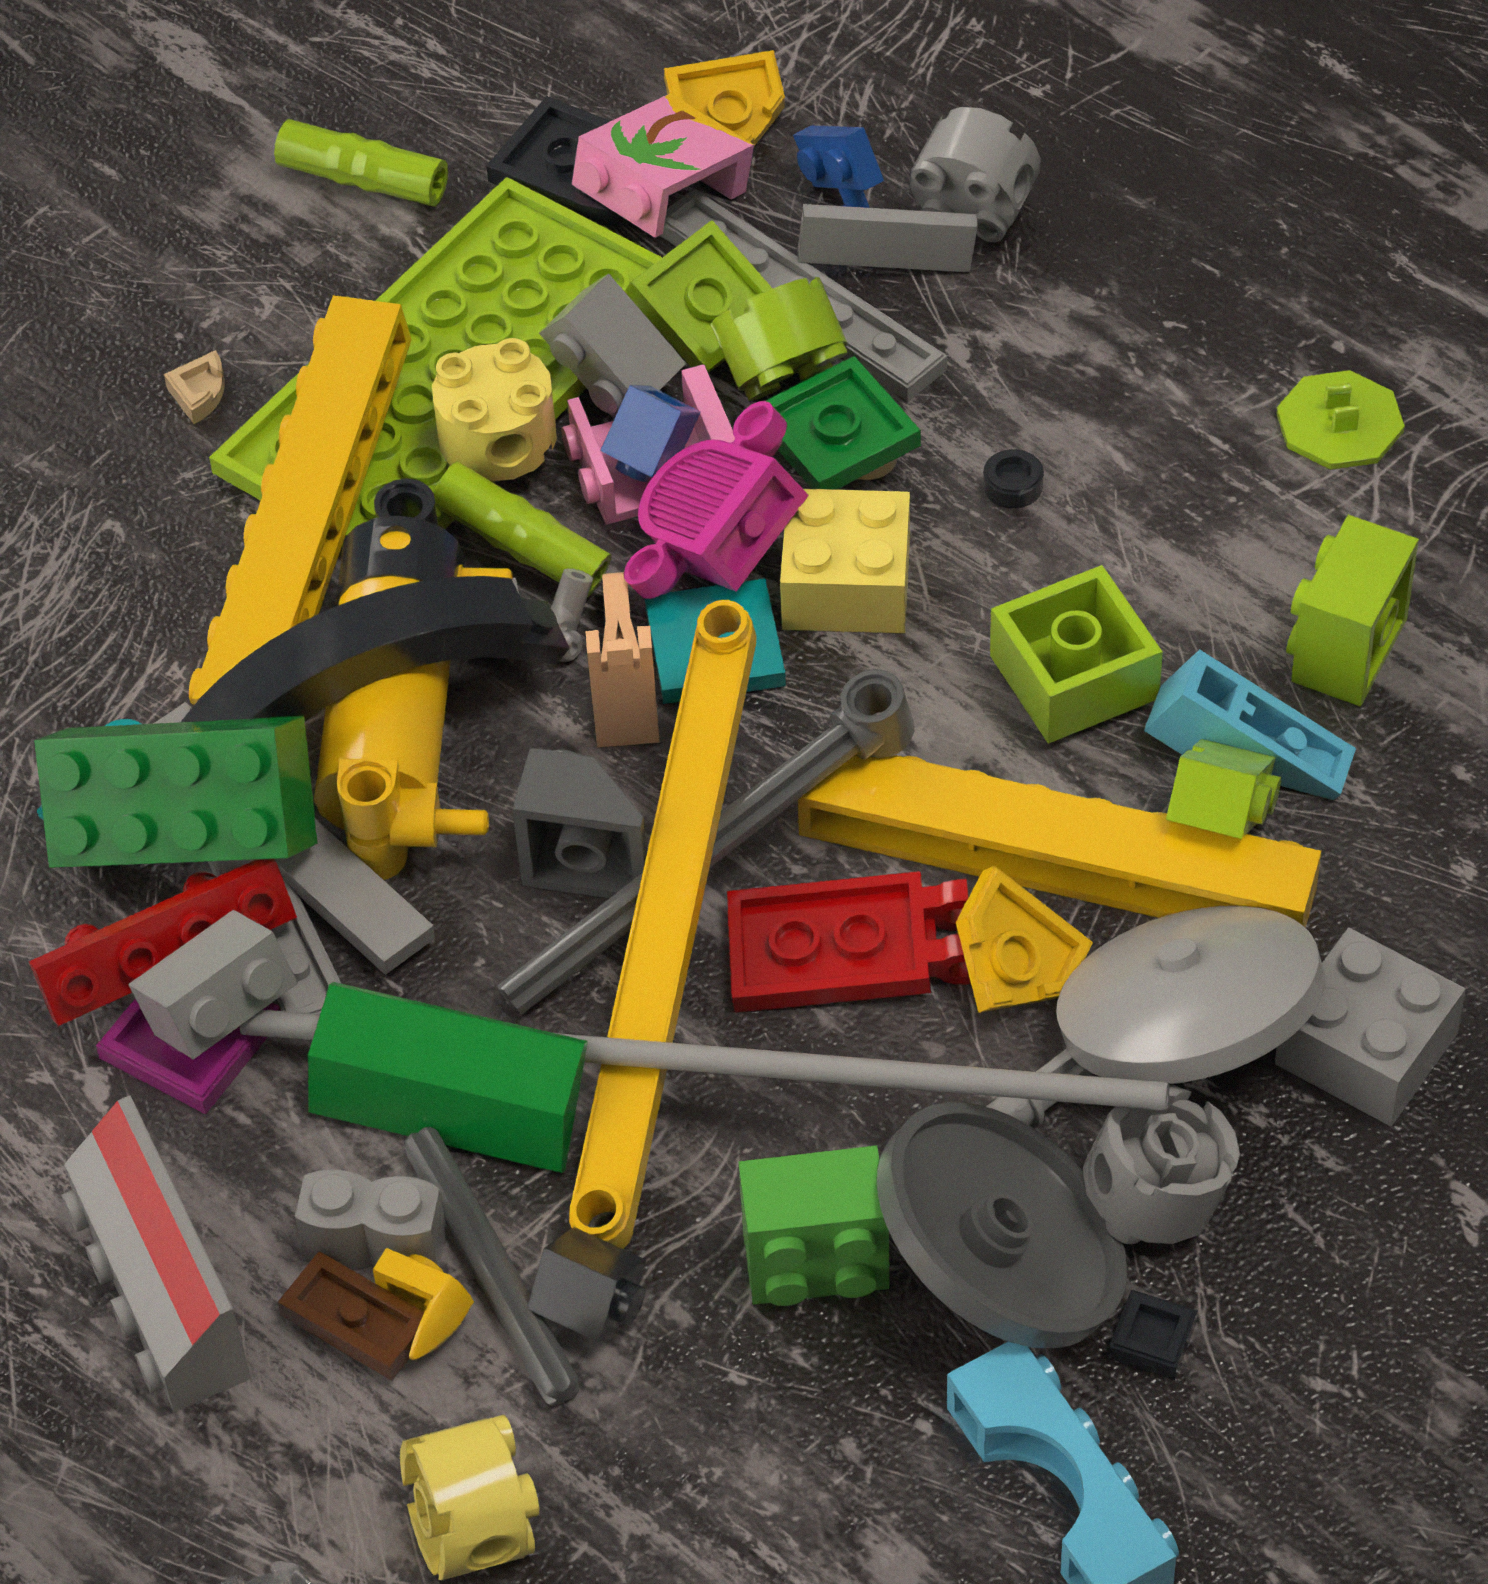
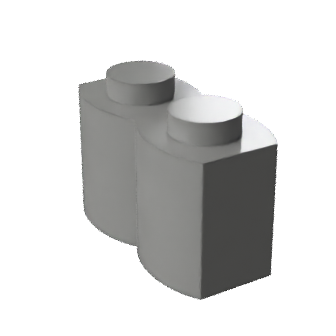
(361, 1218)

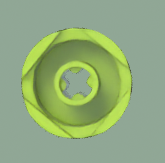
(780, 335)

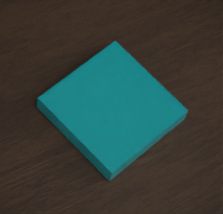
(673, 628)

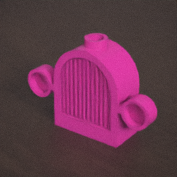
(716, 507)

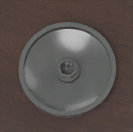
(1000, 1225)

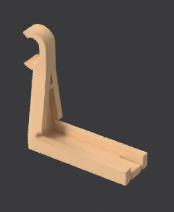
(622, 674)

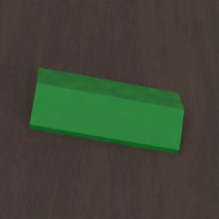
(431, 1066)

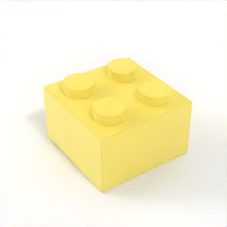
(847, 562)

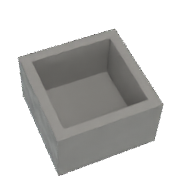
(1374, 1027)

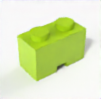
(1223, 789)

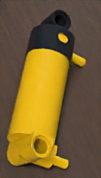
(387, 737)

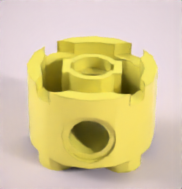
(494, 409)
(468, 1497)

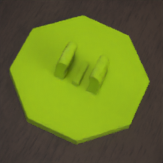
(1340, 419)

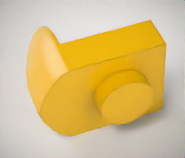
(430, 1290)

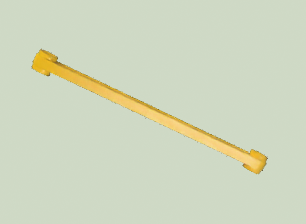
(665, 919)

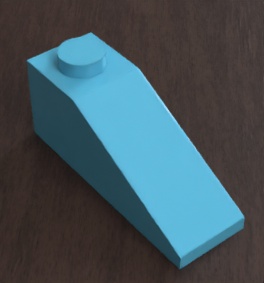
(1225, 708)

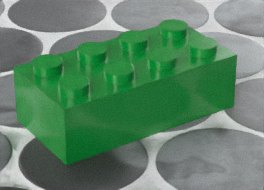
(176, 792)

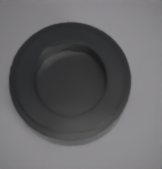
(1013, 478)

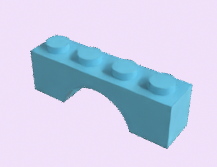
(1015, 1412)

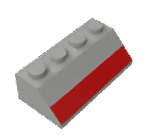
(154, 1261)

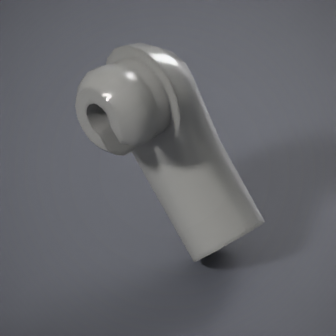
(568, 608)

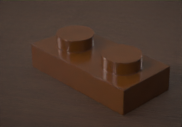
(352, 1314)

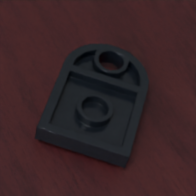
(544, 157)

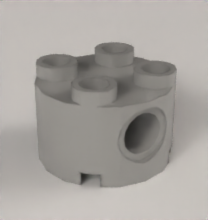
(976, 169)
(1160, 1169)

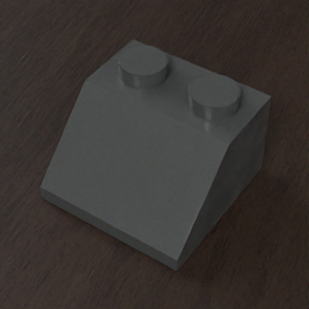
(575, 826)

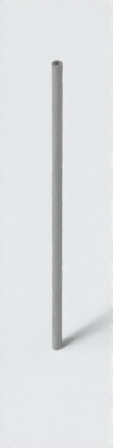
(816, 1067)

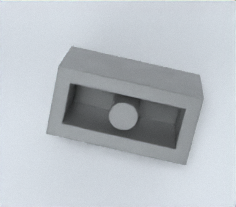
(610, 344)
(213, 984)

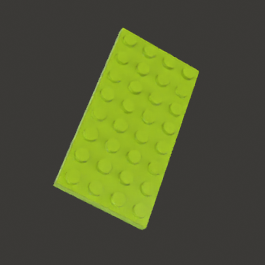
(483, 282)

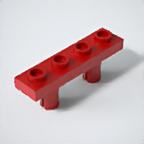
(101, 963)

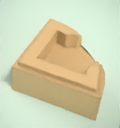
(197, 385)

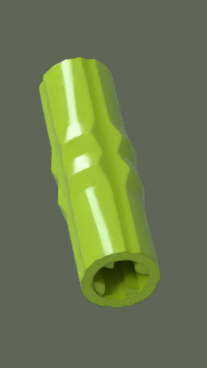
(361, 162)
(517, 526)

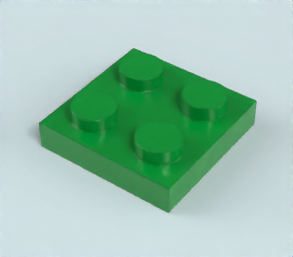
(842, 426)

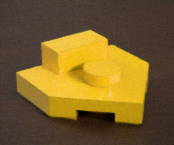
(734, 91)
(1015, 944)

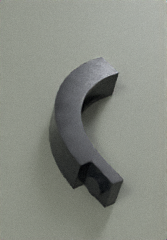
(381, 637)

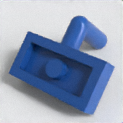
(839, 160)

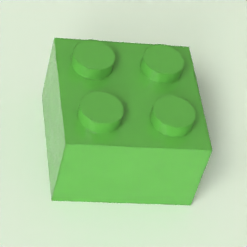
(813, 1226)

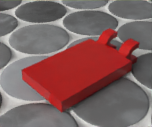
(843, 940)

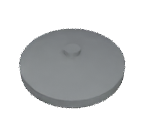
(1191, 994)

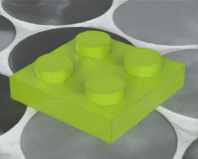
(692, 289)

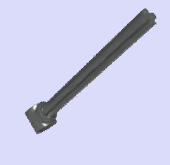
(852, 733)

